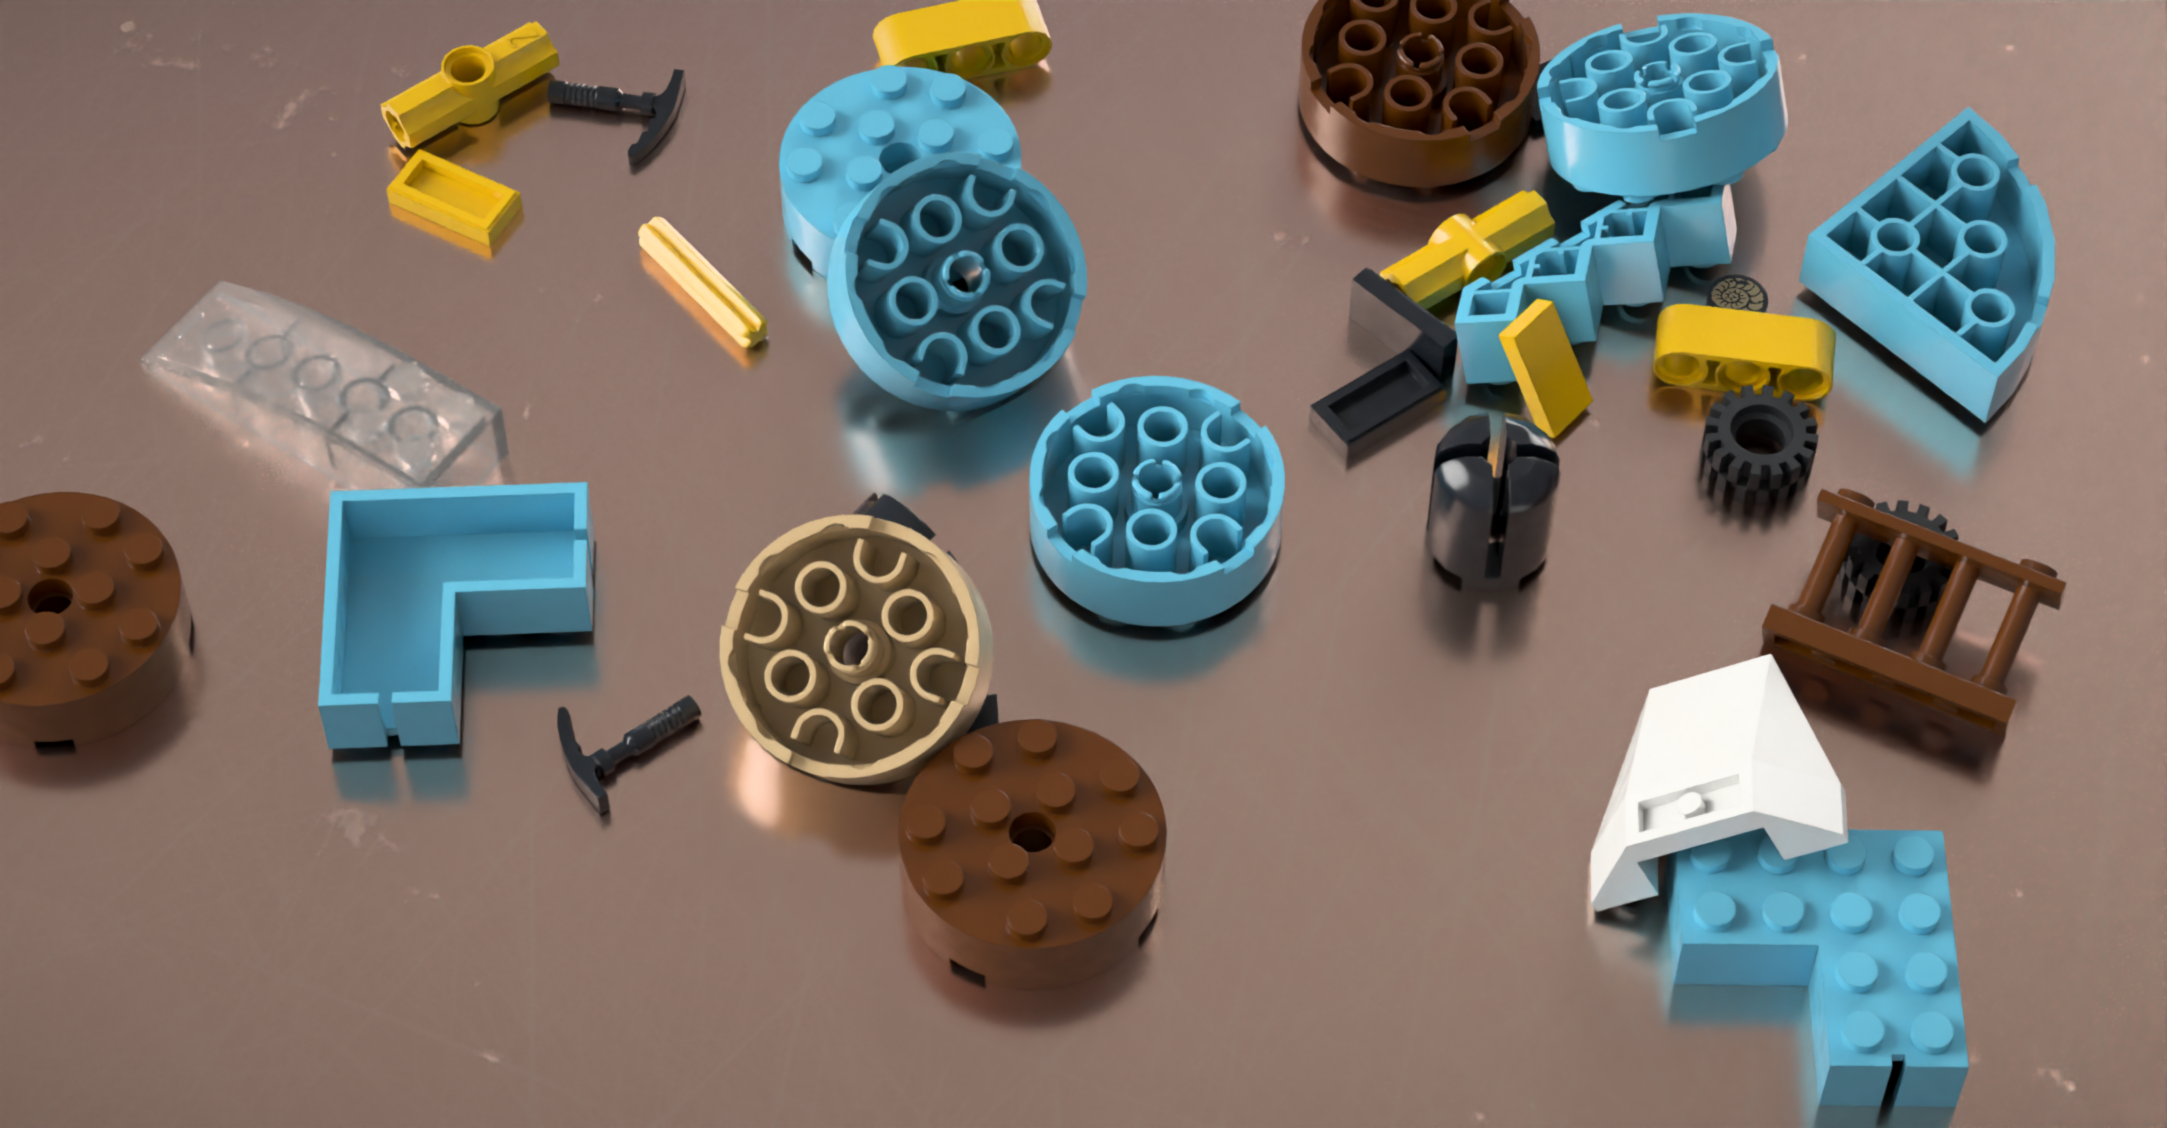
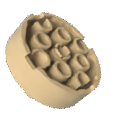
(922, 664)

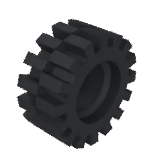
(1764, 417)
(1921, 589)

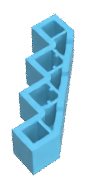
(1613, 261)

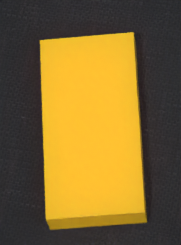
(454, 197)
(1546, 367)

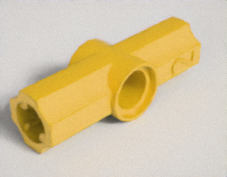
(470, 84)
(1472, 249)

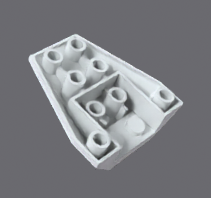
(1710, 765)

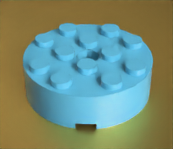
(1663, 106)
(867, 130)
(928, 336)
(1156, 501)

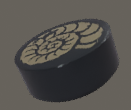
(1737, 293)

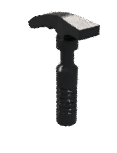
(663, 106)
(588, 769)

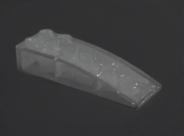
(329, 393)

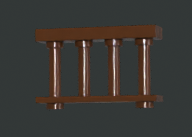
(1922, 674)

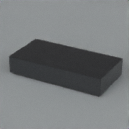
(1402, 323)
(1377, 403)

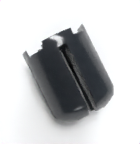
(1470, 500)

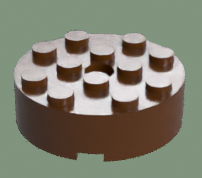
(1418, 86)
(86, 618)
(1032, 853)

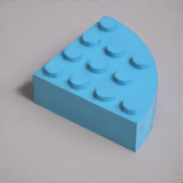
(1945, 263)

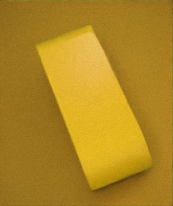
(965, 37)
(1742, 348)

